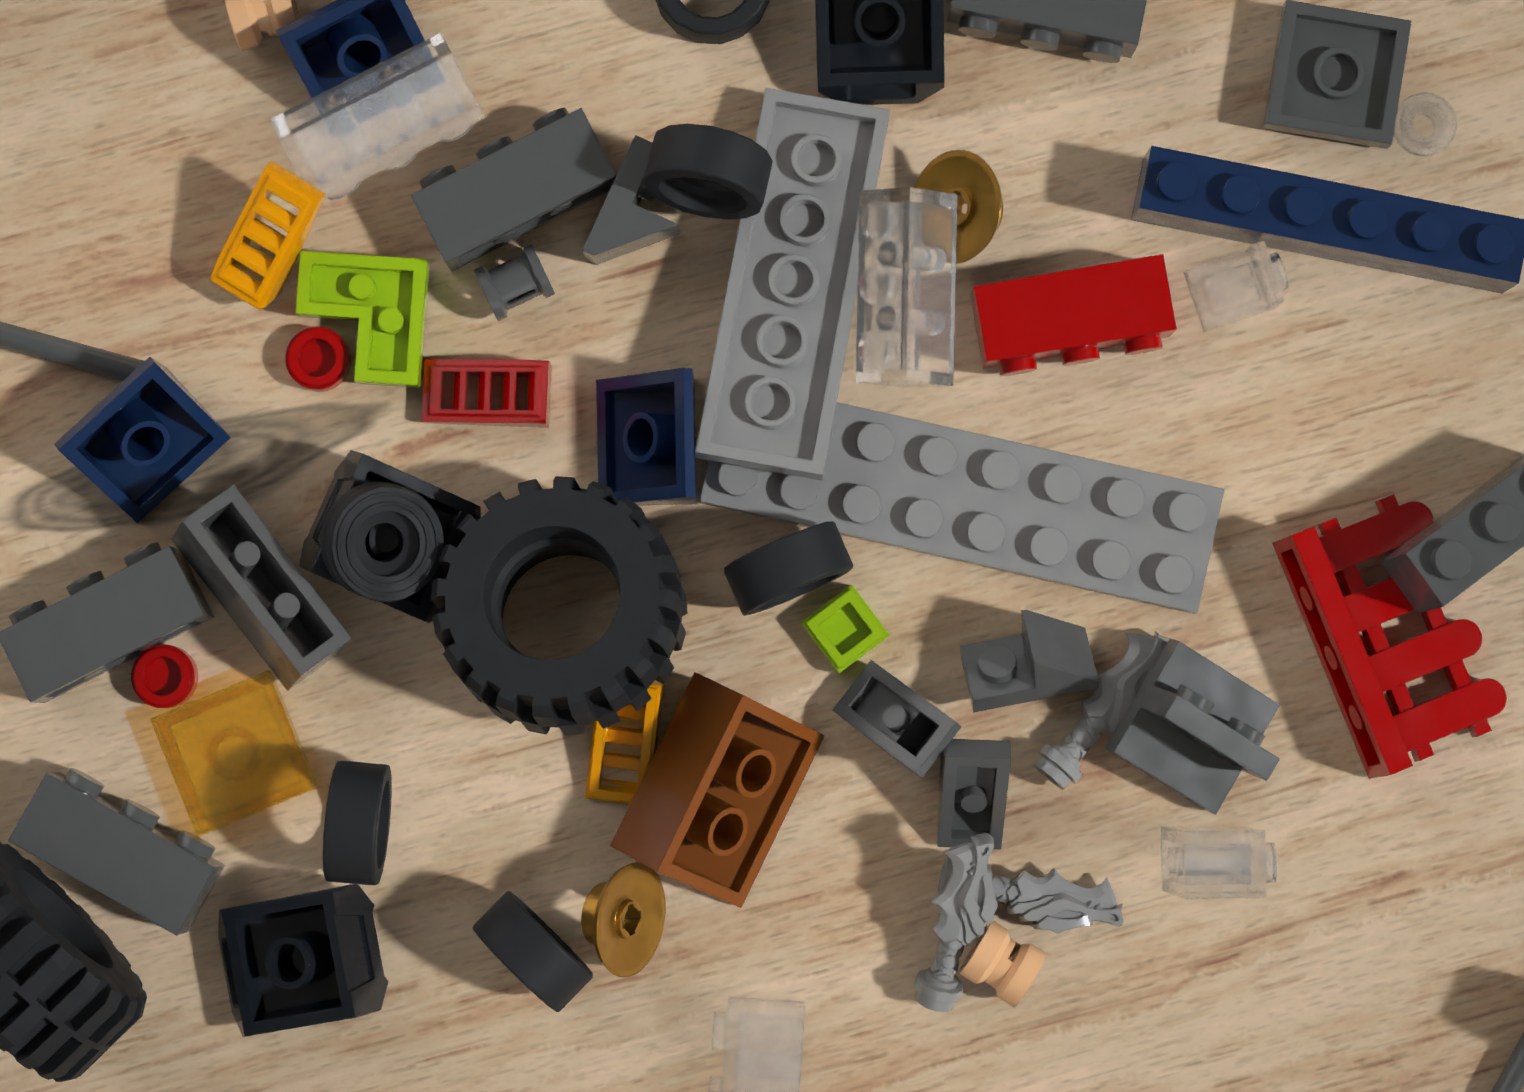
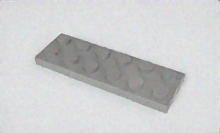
(792, 288)

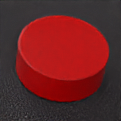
(318, 359)
(164, 676)

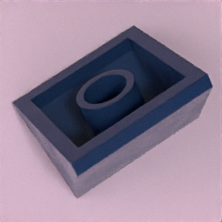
(347, 40)
(648, 437)
(143, 439)

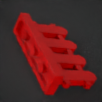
(1361, 679)

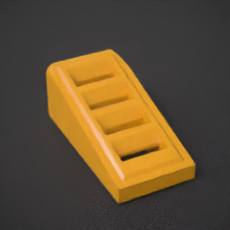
(250, 271)
(645, 738)

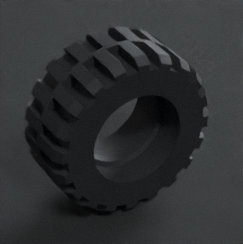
(515, 539)
(60, 976)

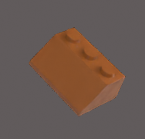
(717, 790)

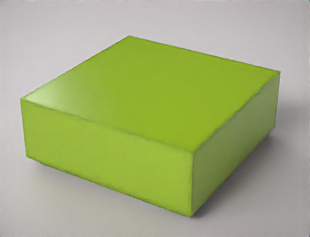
(845, 629)

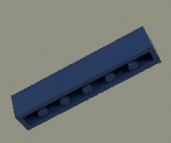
(1329, 220)

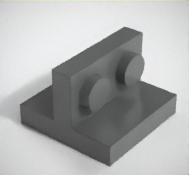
(1195, 727)

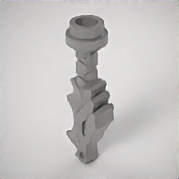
(1102, 710)
(1051, 900)
(964, 909)

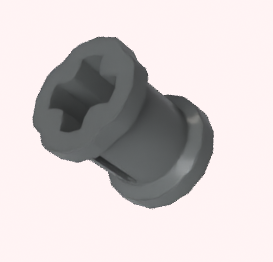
(514, 282)

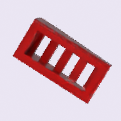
(538, 395)

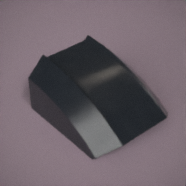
(880, 50)
(382, 538)
(302, 960)

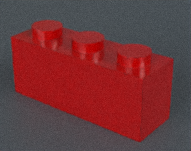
(1073, 314)

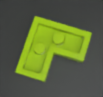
(384, 297)

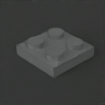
(1337, 74)

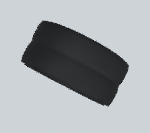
(417, 550)

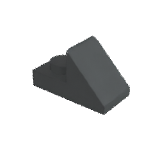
(621, 222)
(1039, 664)
(896, 719)
(973, 790)

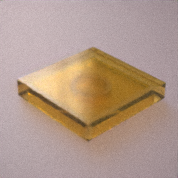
(234, 753)

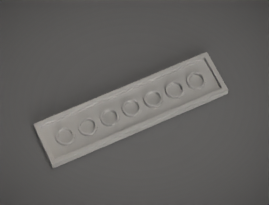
(994, 506)

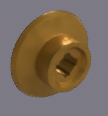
(975, 185)
(625, 918)

